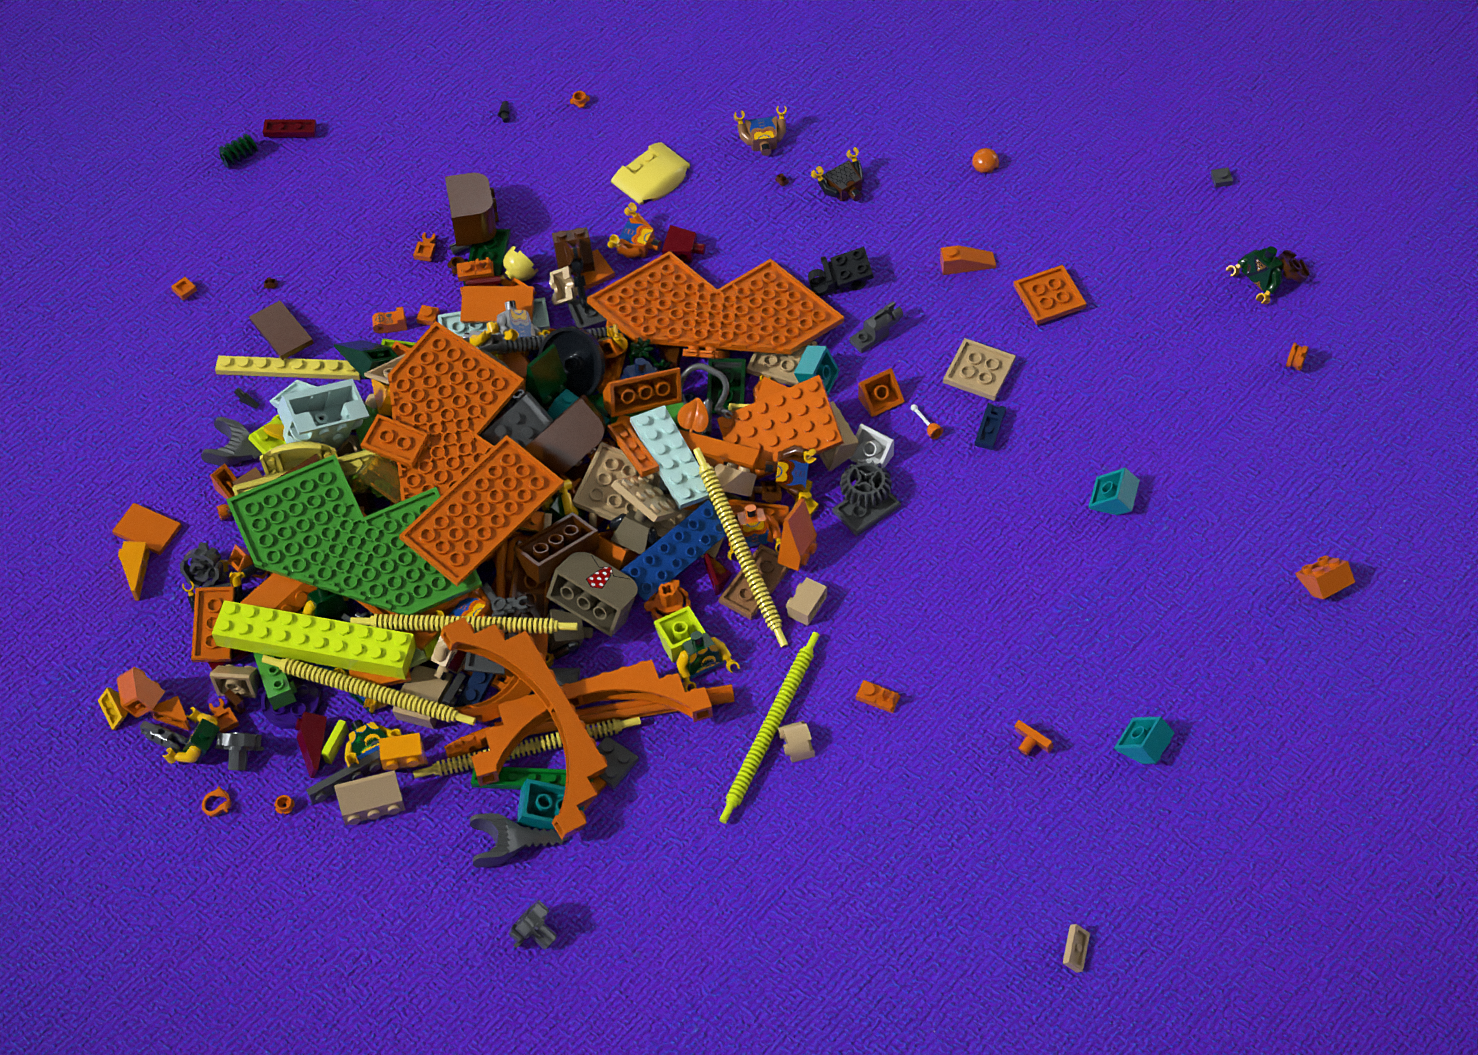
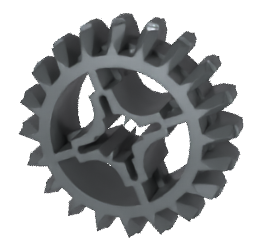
(866, 478)

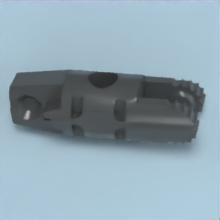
(162, 736)

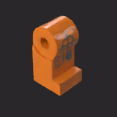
(389, 321)

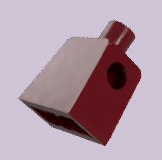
(682, 244)

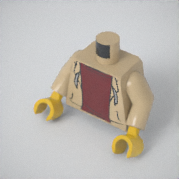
(447, 659)

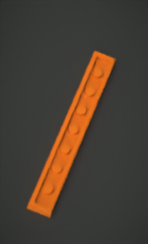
(715, 448)

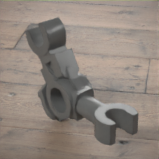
(503, 606)

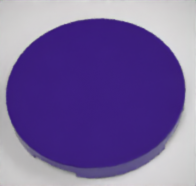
(307, 700)

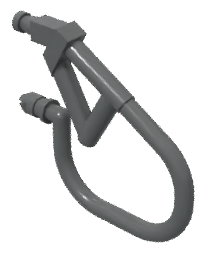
(708, 402)

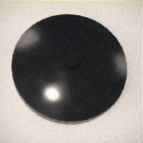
(580, 358)

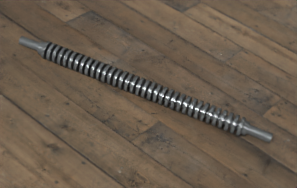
(535, 342)

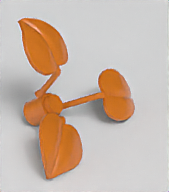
(696, 418)

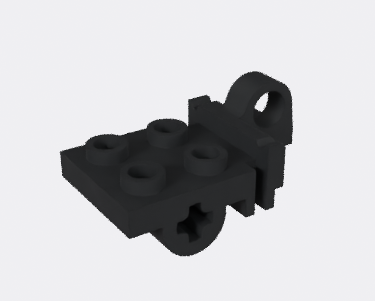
(844, 270)

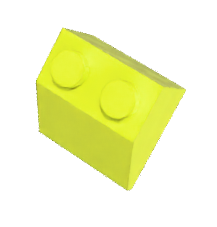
(676, 630)

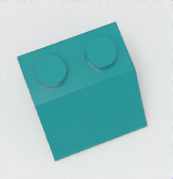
(817, 361)
(1114, 492)
(1145, 739)

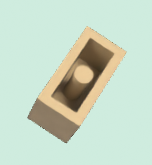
(806, 601)

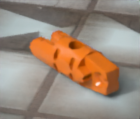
(467, 744)

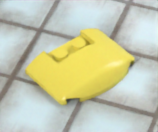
(651, 174)
(292, 454)

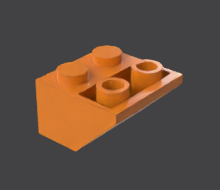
(1326, 576)
(138, 692)

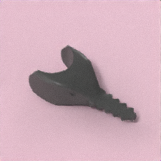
(237, 450)
(508, 838)

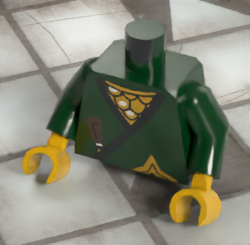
(1262, 269)

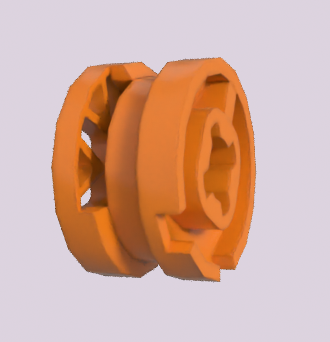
(1297, 356)

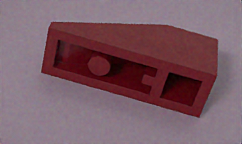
(310, 739)

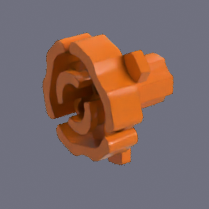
(667, 600)

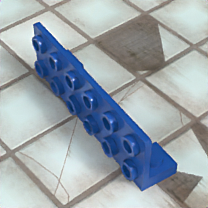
(676, 550)

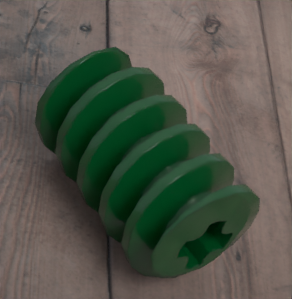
(237, 149)

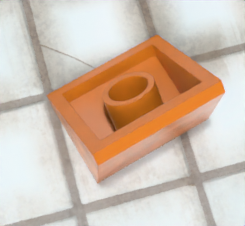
(880, 392)

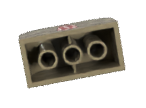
(593, 591)

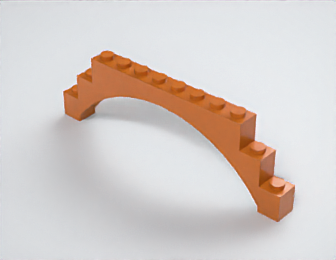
(526, 662)
(626, 683)

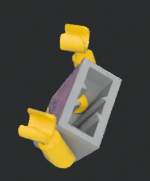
(482, 338)

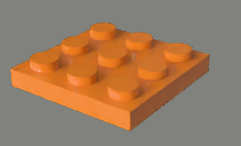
(1049, 294)

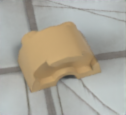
(563, 286)
(797, 741)

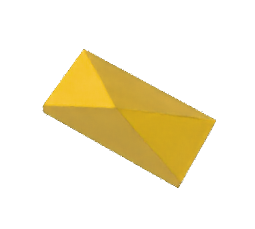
(112, 708)

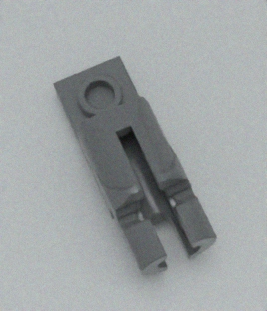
(876, 327)

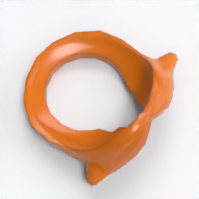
(222, 807)

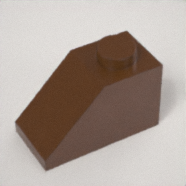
(671, 354)

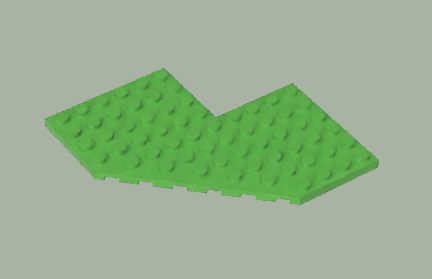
(317, 535)

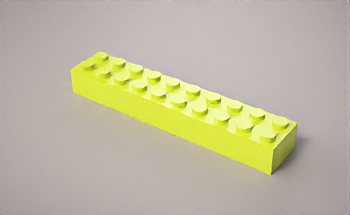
(314, 639)

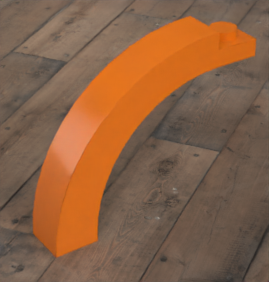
(515, 689)

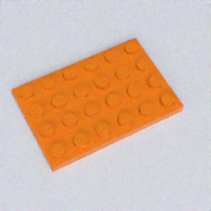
(785, 419)

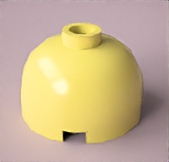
(518, 265)

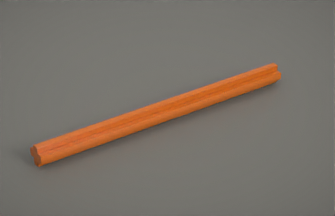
(632, 709)

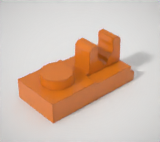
(475, 269)
(877, 696)

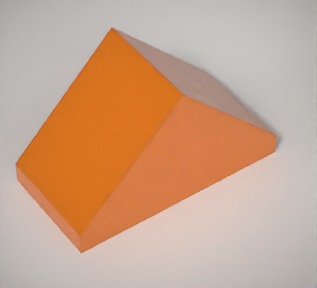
(222, 481)
(171, 712)

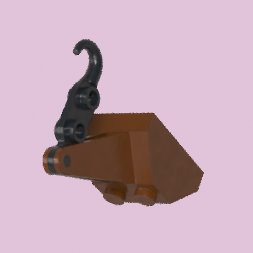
(574, 250)

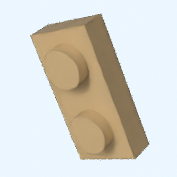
(1076, 948)

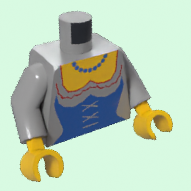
(516, 324)

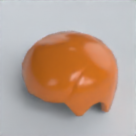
(985, 160)

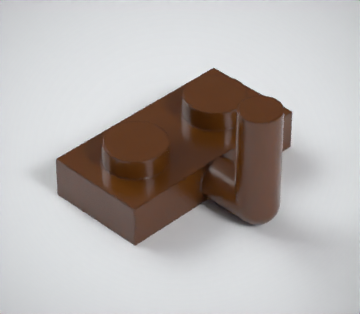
(769, 491)

